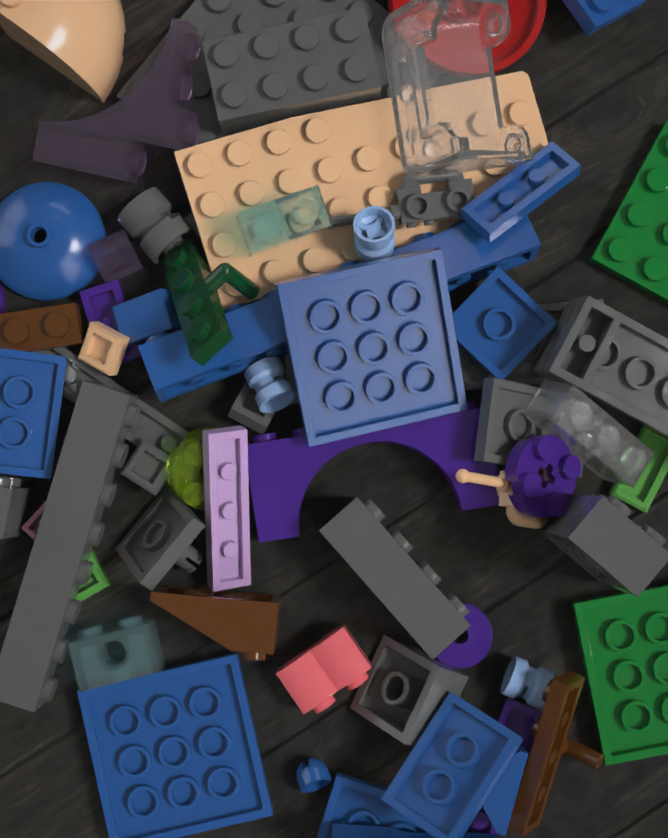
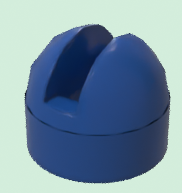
(313, 776)

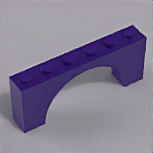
(285, 467)

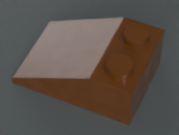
(231, 618)

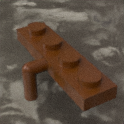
(549, 744)

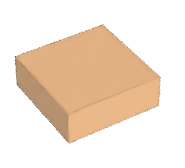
(103, 348)

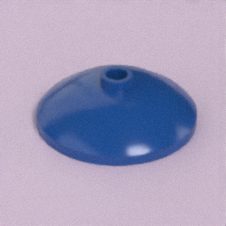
(62, 261)

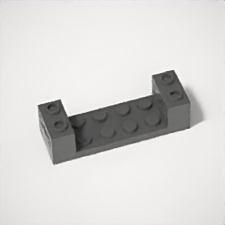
(610, 361)

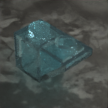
(283, 220)

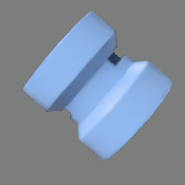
(368, 227)
(270, 384)
(525, 682)

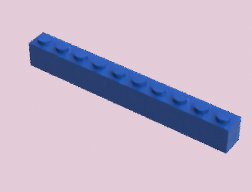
(259, 326)

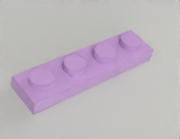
(226, 507)

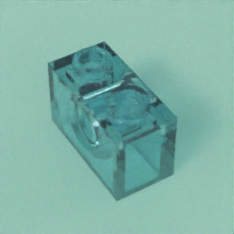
(95, 666)

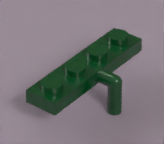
(197, 298)

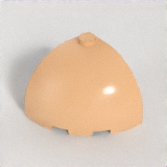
(71, 36)

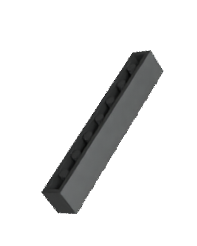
(64, 543)

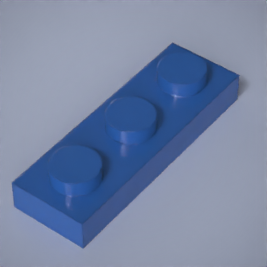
(520, 192)

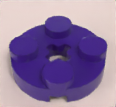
(559, 480)

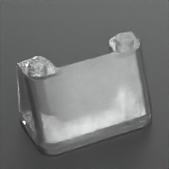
(448, 87)

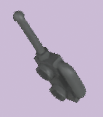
(424, 208)

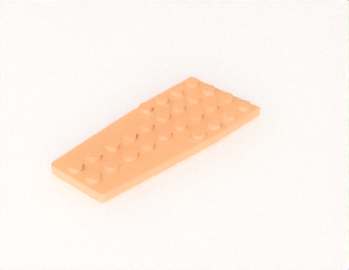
(343, 151)

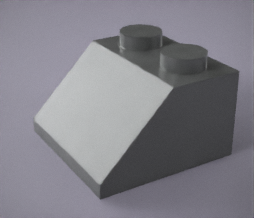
(405, 690)

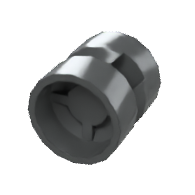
(151, 220)

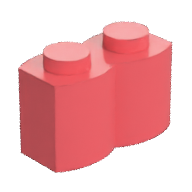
(324, 670)

